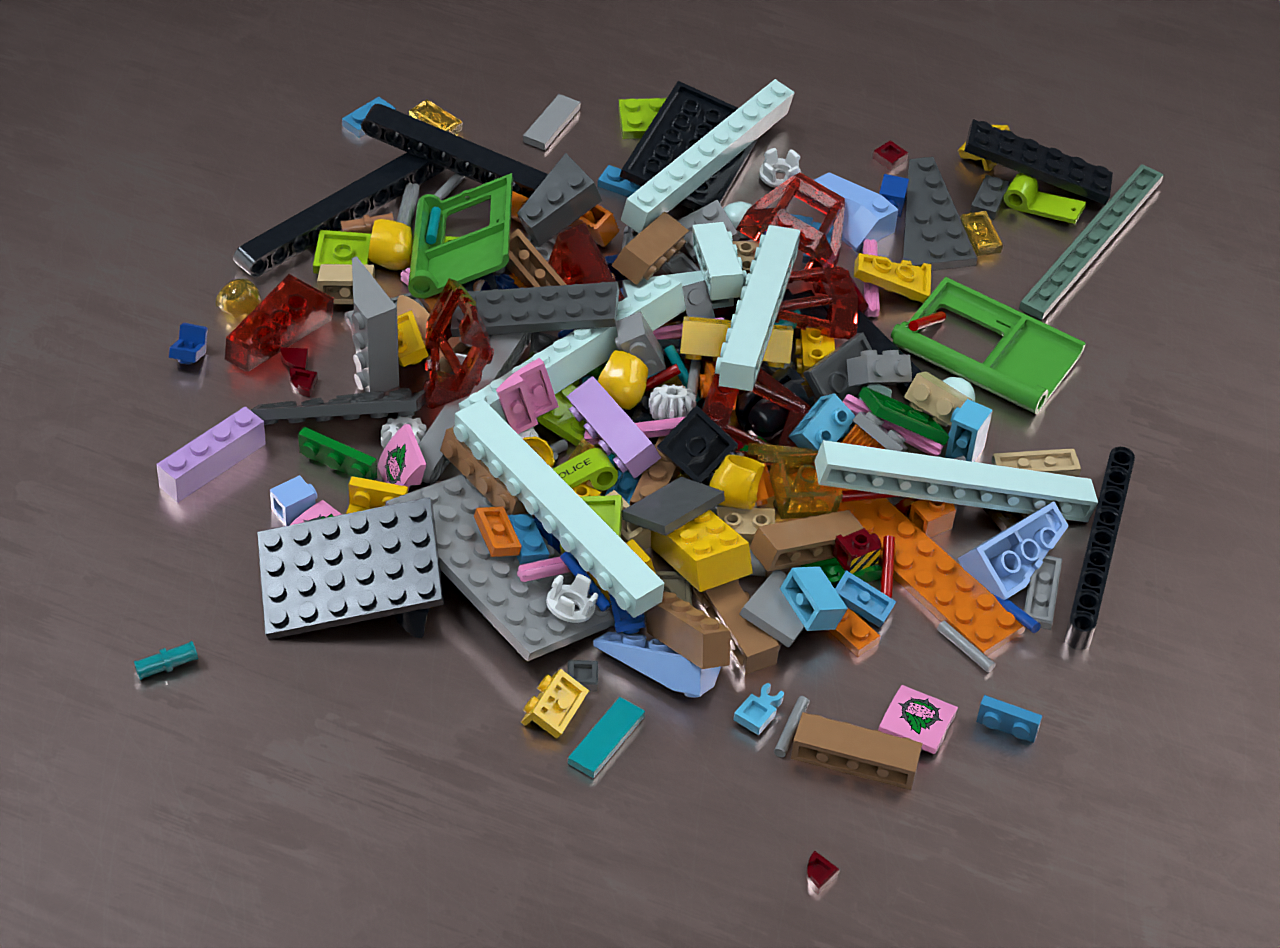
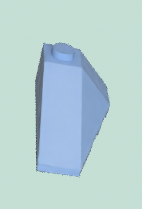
(865, 213)
(1014, 554)
(658, 662)

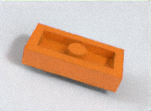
(497, 531)
(855, 633)

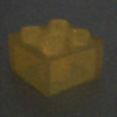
(797, 486)

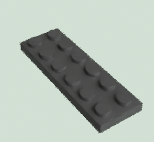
(544, 308)

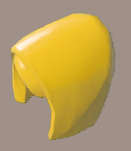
(391, 245)
(624, 379)
(739, 480)

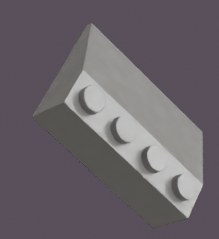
(374, 333)

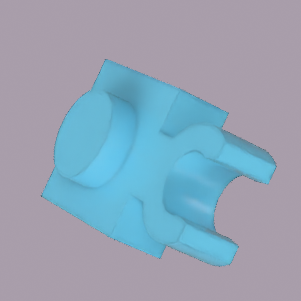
(758, 712)

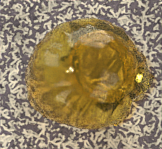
(238, 297)

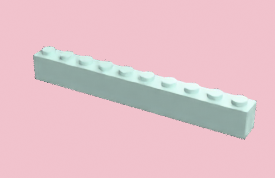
(707, 156)
(757, 308)
(589, 348)
(952, 480)
(559, 508)

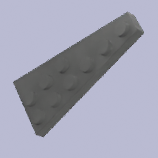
(931, 221)
(348, 406)

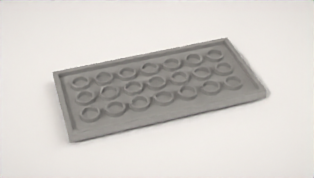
(492, 582)

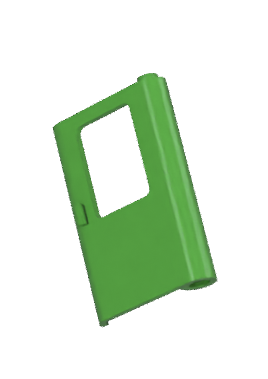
(465, 256)
(1021, 367)

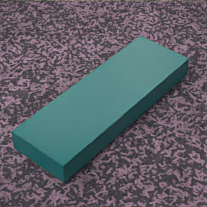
(606, 737)

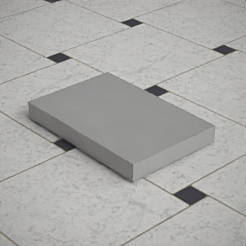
(772, 612)

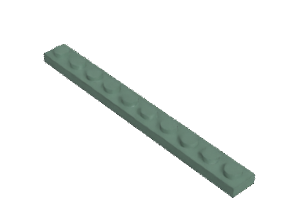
(1090, 242)

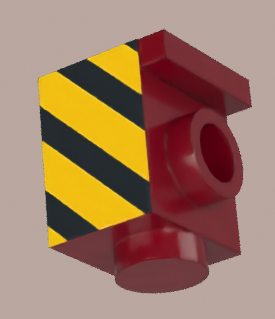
(857, 550)

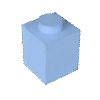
(292, 499)

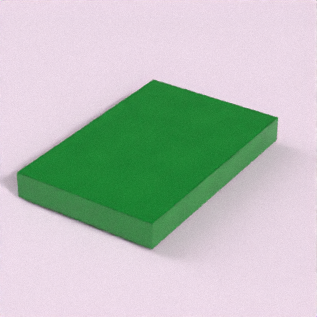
(903, 415)

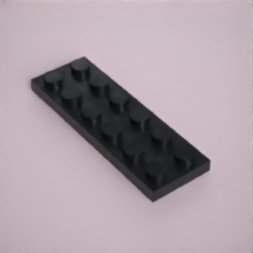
(1039, 161)

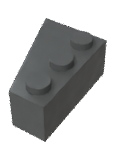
(558, 201)

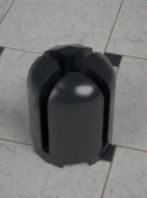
(763, 416)

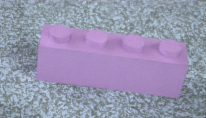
(613, 427)
(211, 454)

